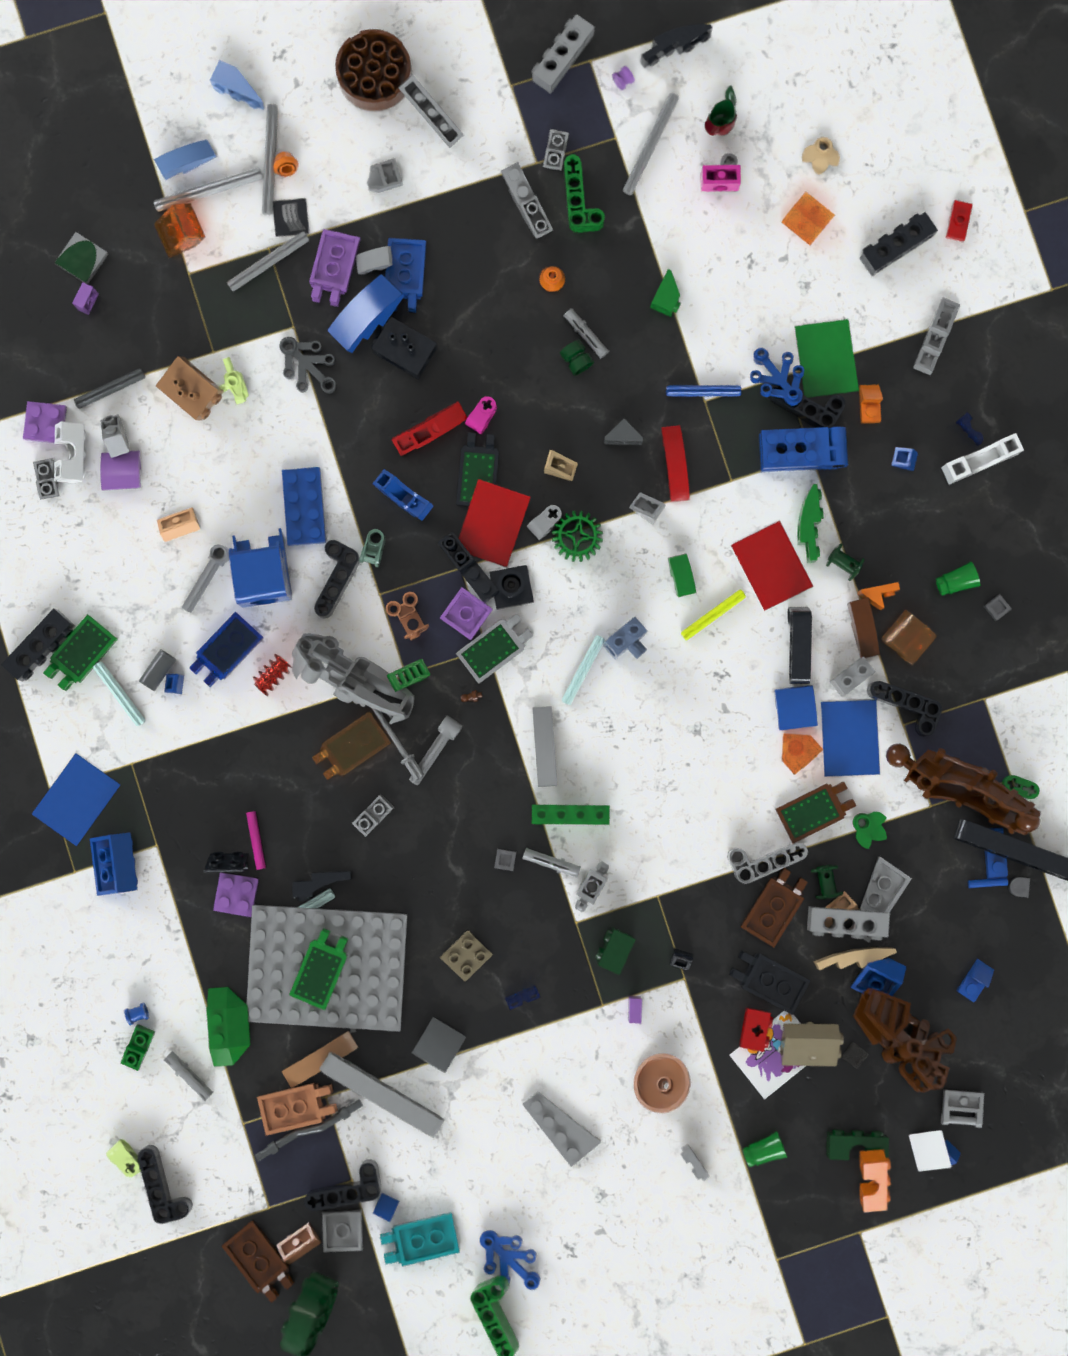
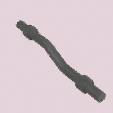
(274, 1147)

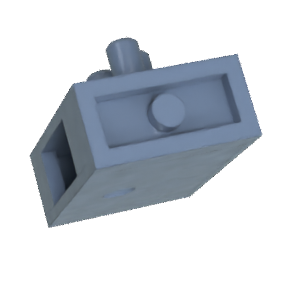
(626, 639)

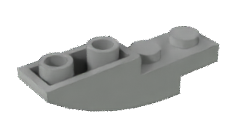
(526, 201)

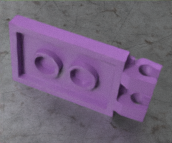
(333, 265)

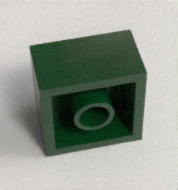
(615, 951)

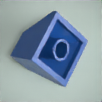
(880, 975)

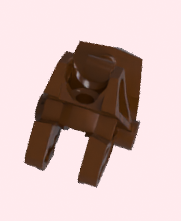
(883, 1022)

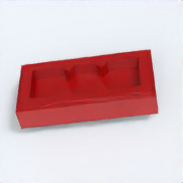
(959, 220)

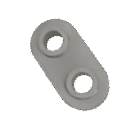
(689, 1156)

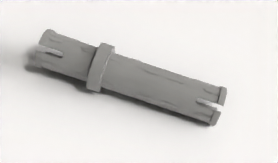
(585, 332)
(551, 862)
(188, 1076)

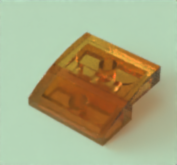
(808, 218)
(909, 637)

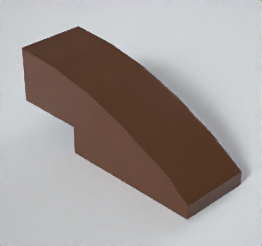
(864, 627)

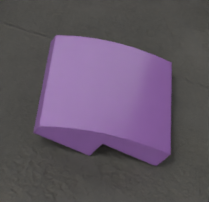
(120, 471)

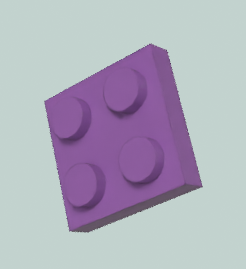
(41, 421)
(466, 613)
(236, 894)

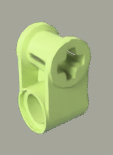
(123, 1156)

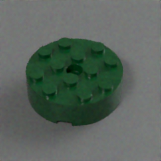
(309, 1314)

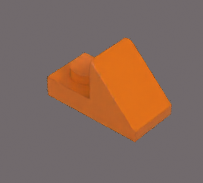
(870, 403)
(875, 593)

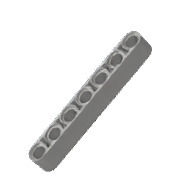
(381, 1094)

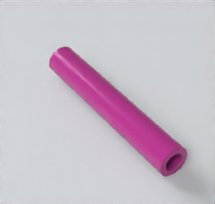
(255, 840)

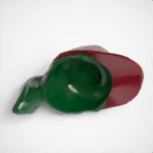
(723, 115)

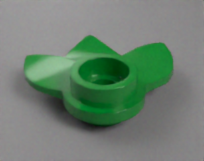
(871, 830)

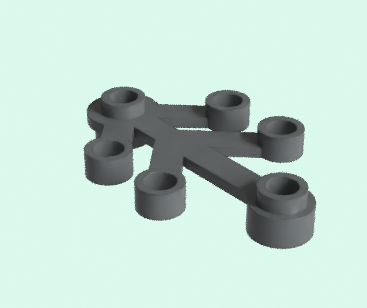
(306, 362)

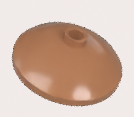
(650, 1083)

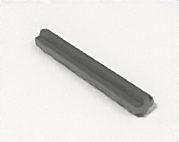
(109, 388)

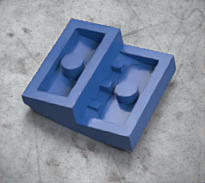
(796, 707)

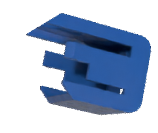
(261, 573)

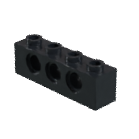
(920, 223)
(14, 661)

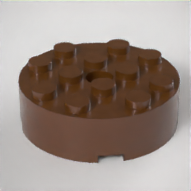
(371, 51)

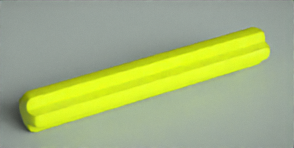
(713, 614)

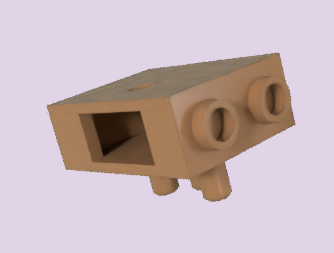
(190, 388)

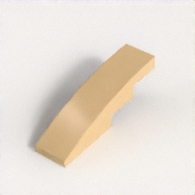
(860, 956)

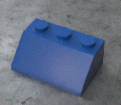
(113, 864)

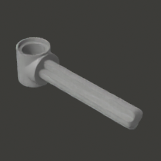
(206, 577)
(448, 730)

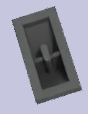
(623, 435)

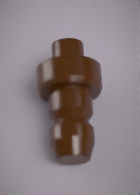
(474, 695)

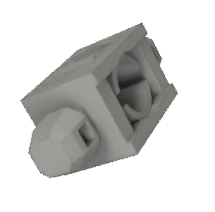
(581, 904)

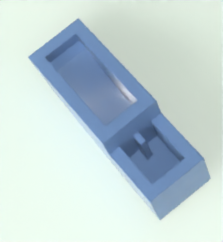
(184, 158)

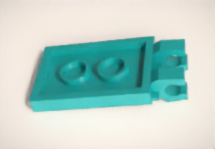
(421, 1240)

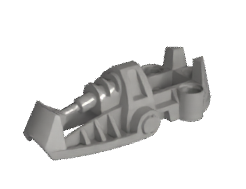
(352, 679)

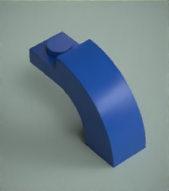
(402, 495)

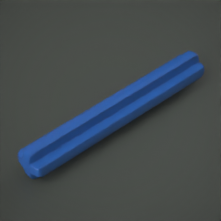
(703, 390)

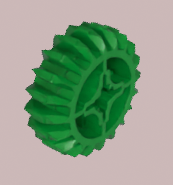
(586, 537)

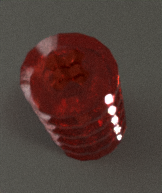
(271, 674)

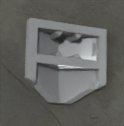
(384, 176)

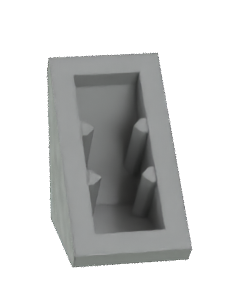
(647, 507)

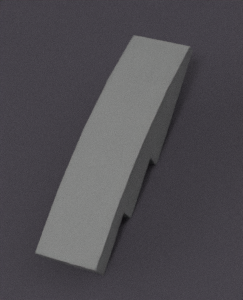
(936, 336)
(544, 746)

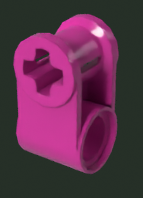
(479, 417)

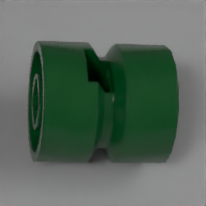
(576, 356)

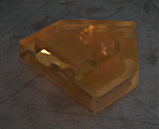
(798, 751)

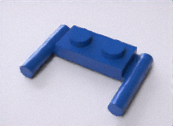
(996, 870)

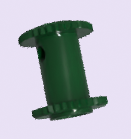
(843, 560)
(827, 884)

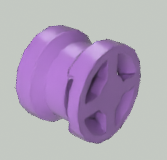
(623, 78)

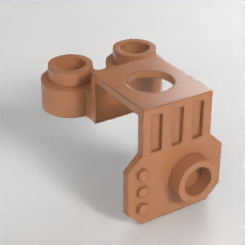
(405, 613)

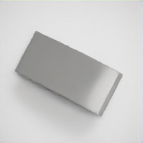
(556, 150)
(374, 260)
(45, 479)
(373, 815)

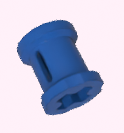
(136, 1014)

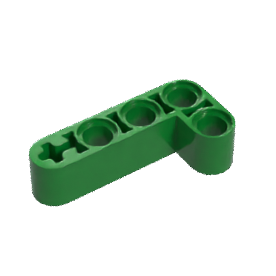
(577, 193)
(506, 1342)

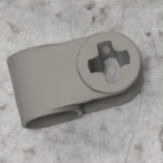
(542, 524)

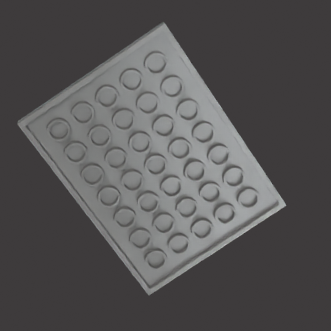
(369, 984)

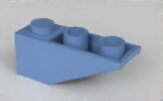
(230, 81)

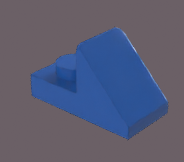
(975, 980)

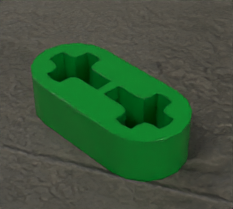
(1022, 783)

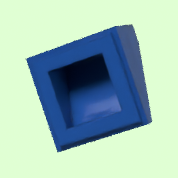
(904, 458)
(386, 1207)

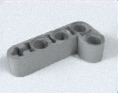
(769, 859)

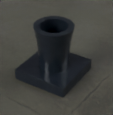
(516, 596)

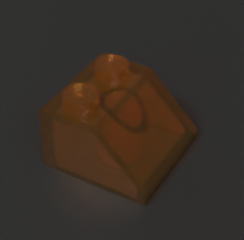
(179, 229)

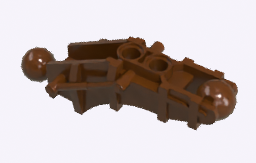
(967, 785)

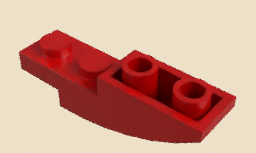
(430, 429)

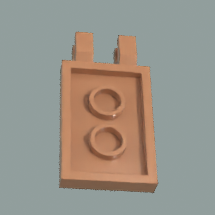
(294, 1107)

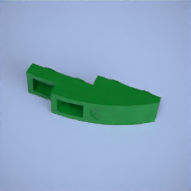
(809, 516)

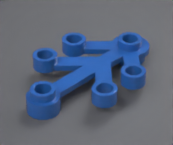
(778, 378)
(508, 1257)

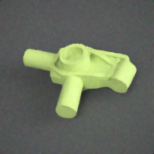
(234, 382)

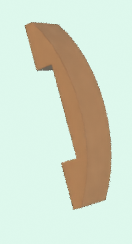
(310, 1064)

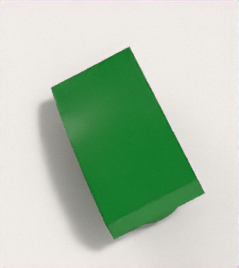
(682, 575)
(137, 1047)

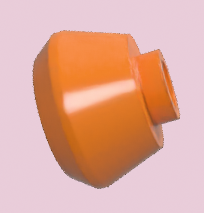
(285, 164)
(549, 282)

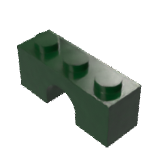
(840, 1143)

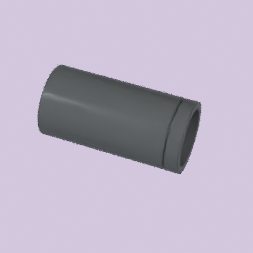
(157, 670)

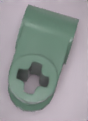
(373, 549)

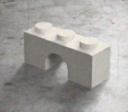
(73, 437)

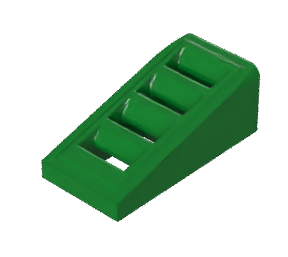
(418, 669)

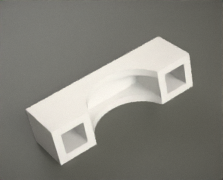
(982, 459)

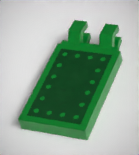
(80, 652)
(320, 971)

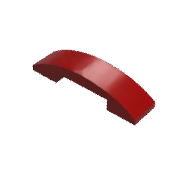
(676, 463)

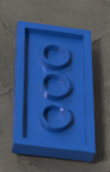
(303, 506)

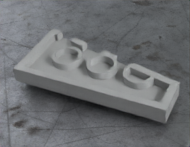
(566, 1134)

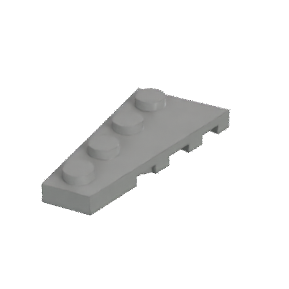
(883, 890)

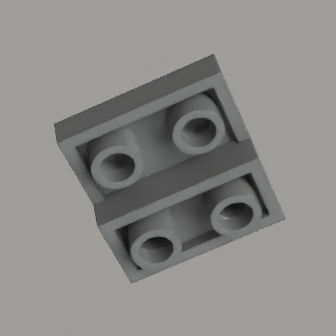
(438, 1045)

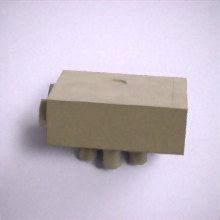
(810, 1044)

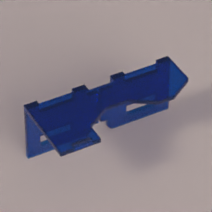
(965, 423)
(518, 998)

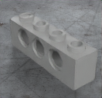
(550, 78)
(430, 111)
(879, 922)

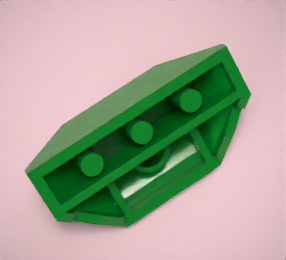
(227, 1026)

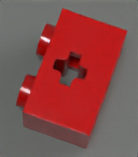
(751, 1019)

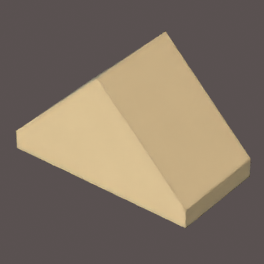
(560, 466)

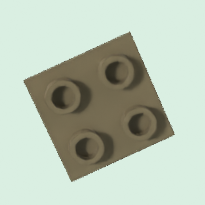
(466, 955)

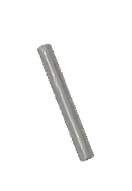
(268, 261)

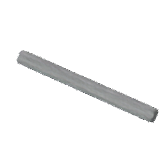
(650, 144)
(270, 152)
(208, 189)

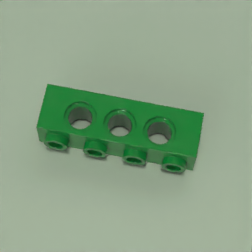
(571, 814)

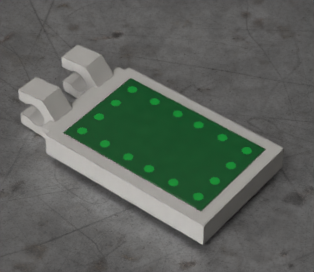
(493, 648)

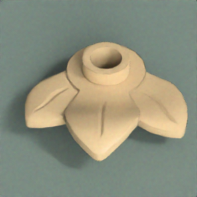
(821, 158)

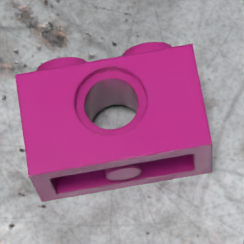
(720, 178)

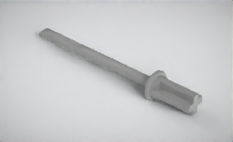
(408, 760)

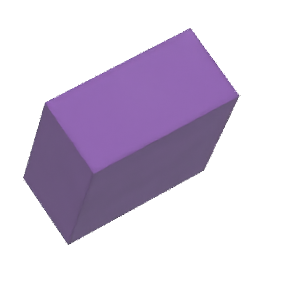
(85, 298)
(634, 1009)

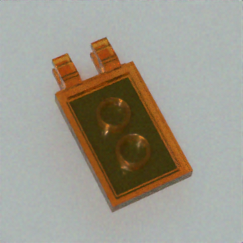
(352, 746)

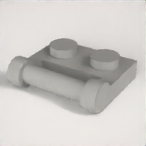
(962, 1101)

